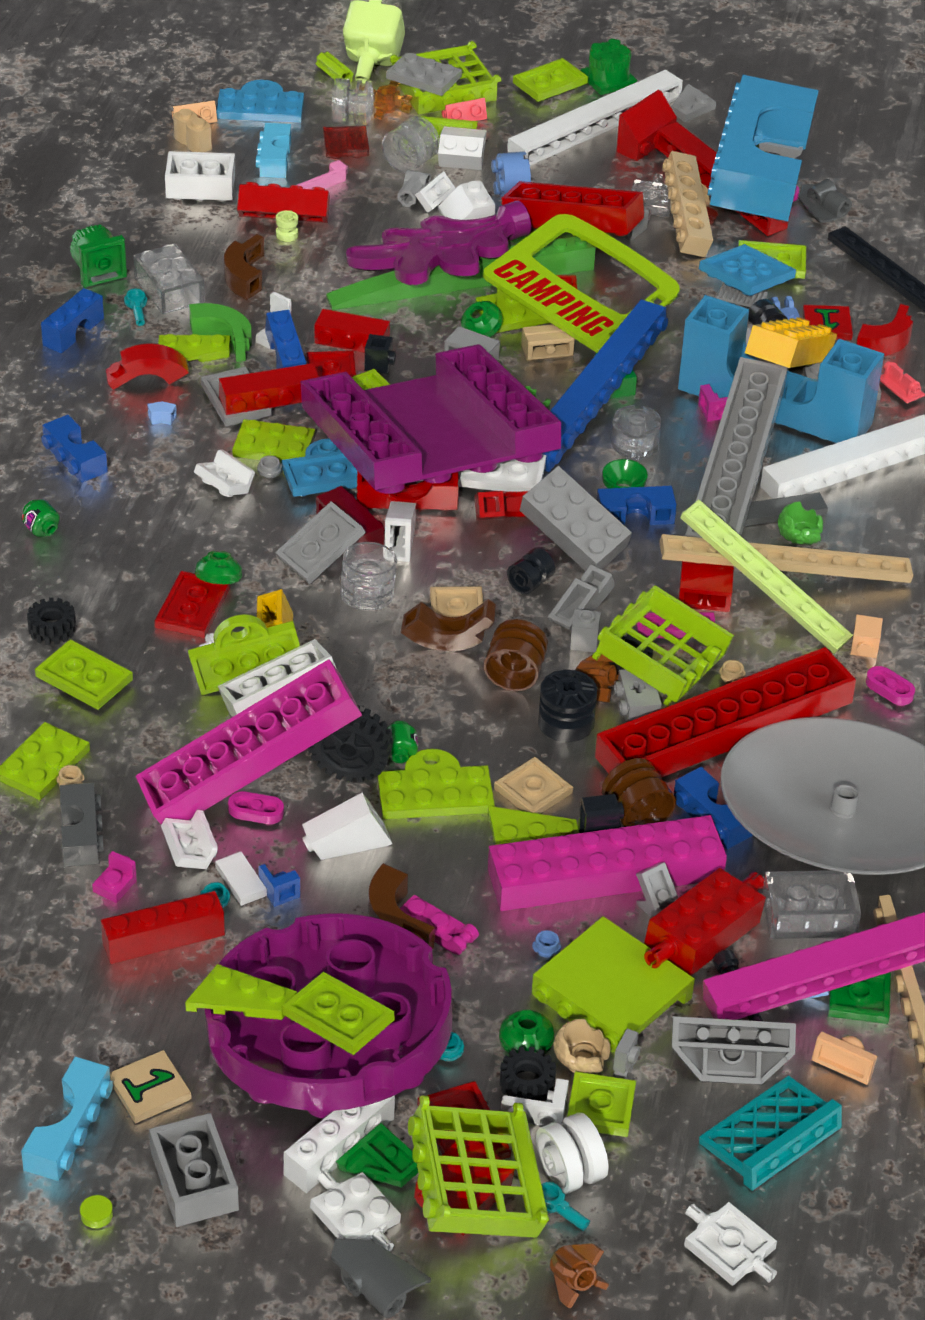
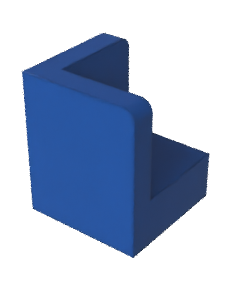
(280, 886)

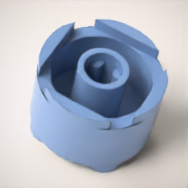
(509, 170)

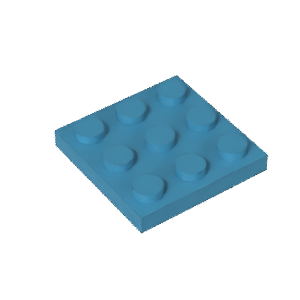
(747, 269)

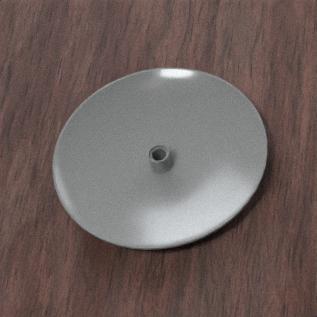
(831, 793)

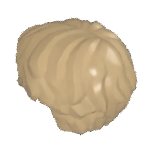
(581, 1047)

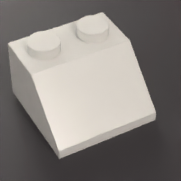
(461, 148)
(468, 202)

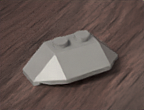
(733, 1048)

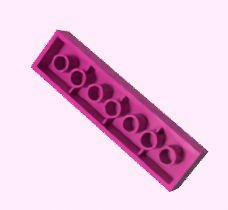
(249, 744)
(602, 862)

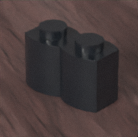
(600, 813)

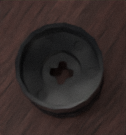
(567, 705)

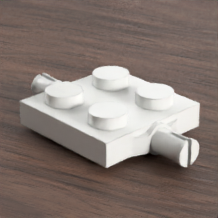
(355, 1209)
(730, 1243)

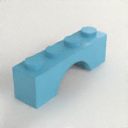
(52, 1147)

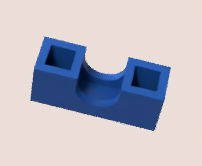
(61, 326)
(284, 339)
(65, 442)
(654, 502)
(698, 797)

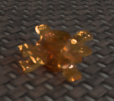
(388, 99)

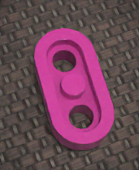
(890, 685)
(256, 807)

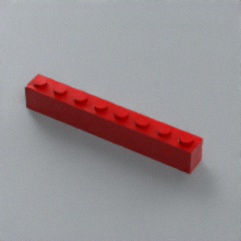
(679, 139)

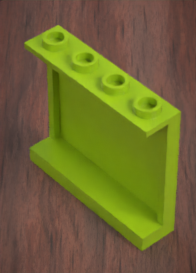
(609, 982)

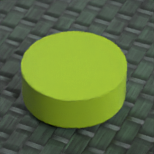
(96, 1211)

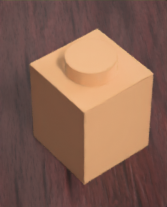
(866, 636)

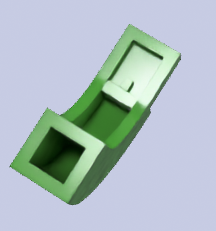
(222, 320)

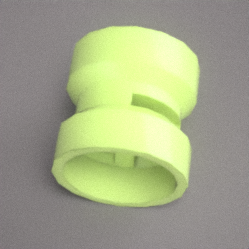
(287, 225)

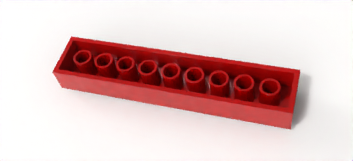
(723, 716)

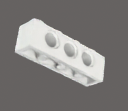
(332, 1139)

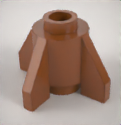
(601, 673)
(575, 1270)

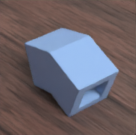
(162, 413)

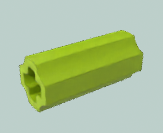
(333, 67)

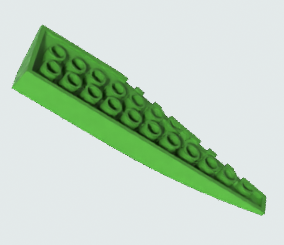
(561, 256)

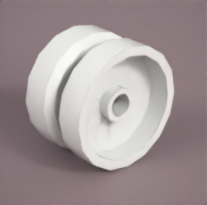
(572, 1152)

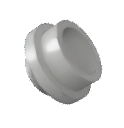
(269, 467)

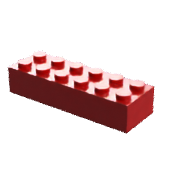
(603, 208)

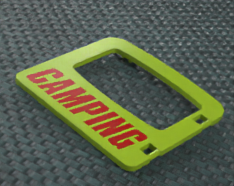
(558, 301)

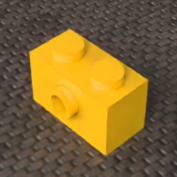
(274, 608)

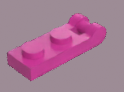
(444, 925)

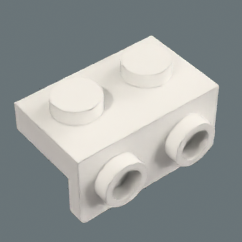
(226, 474)
(190, 841)

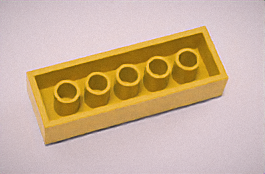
(790, 342)

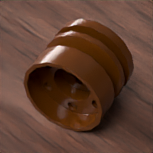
(516, 655)
(641, 791)

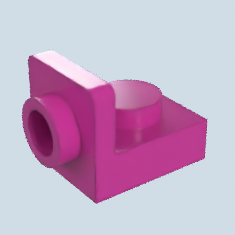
(710, 404)
(116, 878)

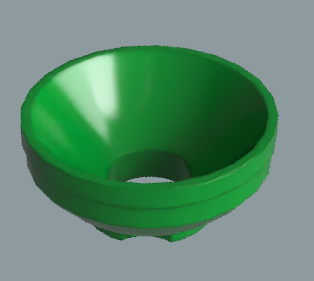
(487, 323)
(624, 472)
(218, 568)
(514, 1036)

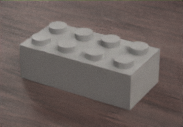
(575, 520)

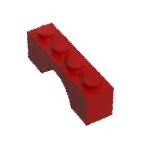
(425, 494)
(498, 505)

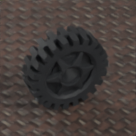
(356, 749)

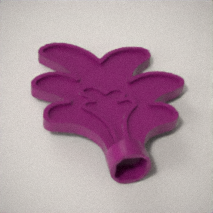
(443, 242)

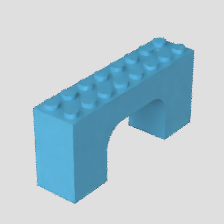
(742, 173)
(829, 407)

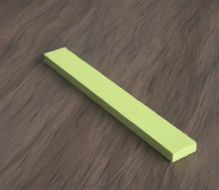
(766, 576)

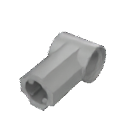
(412, 184)

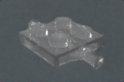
(654, 196)

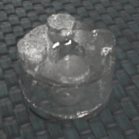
(636, 432)

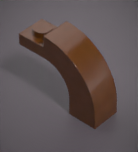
(238, 272)
(447, 633)
(386, 893)

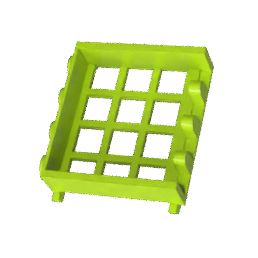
(485, 87)
(646, 668)
(430, 1178)

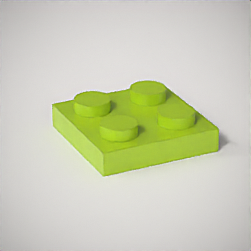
(604, 1101)

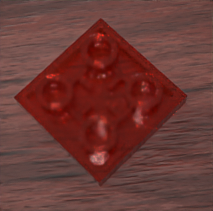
(346, 141)

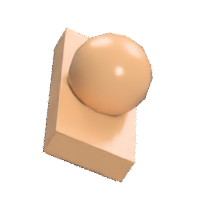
(845, 1056)

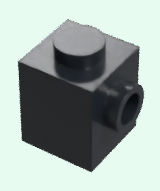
(379, 353)

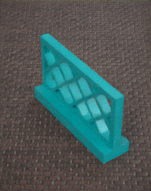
(788, 1143)

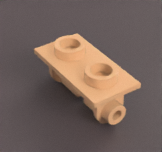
(204, 110)

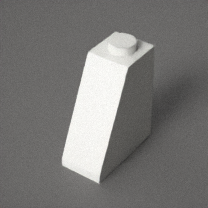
(400, 529)
(346, 829)

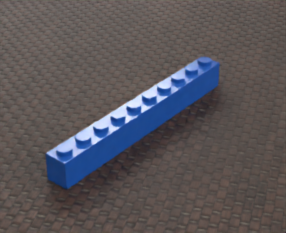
(605, 373)

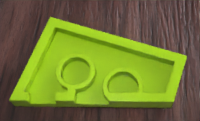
(518, 826)

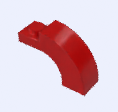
(890, 336)
(147, 359)

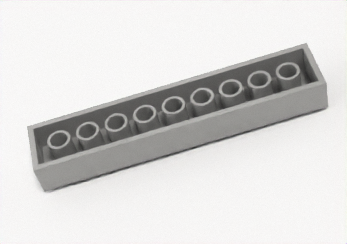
(742, 442)

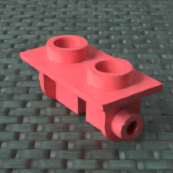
(468, 110)
(901, 384)

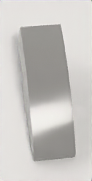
(582, 595)

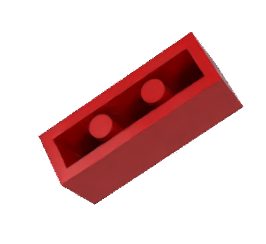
(347, 330)

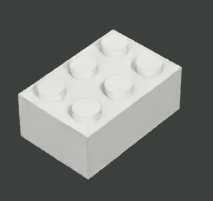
(200, 175)

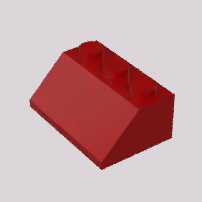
(640, 124)

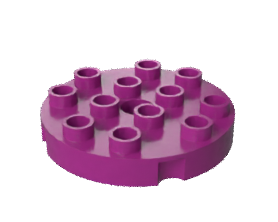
(304, 1071)

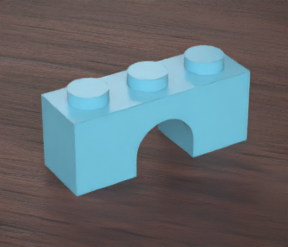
(274, 150)

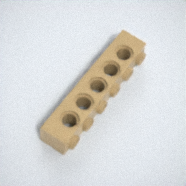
(687, 204)

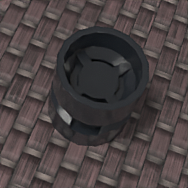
(764, 311)
(531, 571)

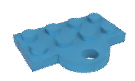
(260, 102)
(319, 470)

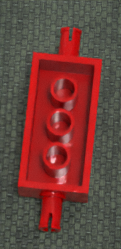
(704, 921)

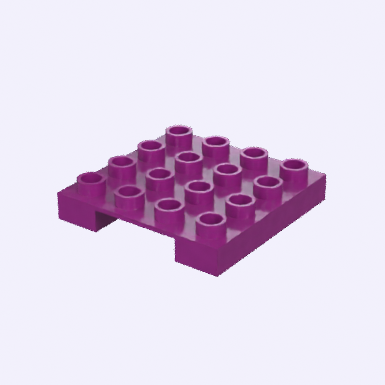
(433, 424)

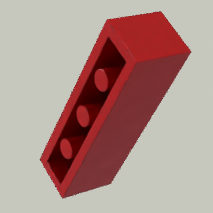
(269, 200)
(264, 388)
(162, 927)

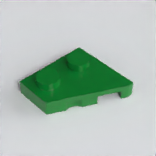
(380, 1158)

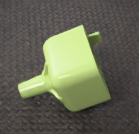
(372, 35)

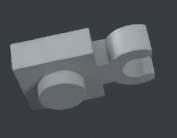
(626, 1054)

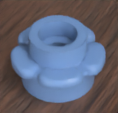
(547, 944)

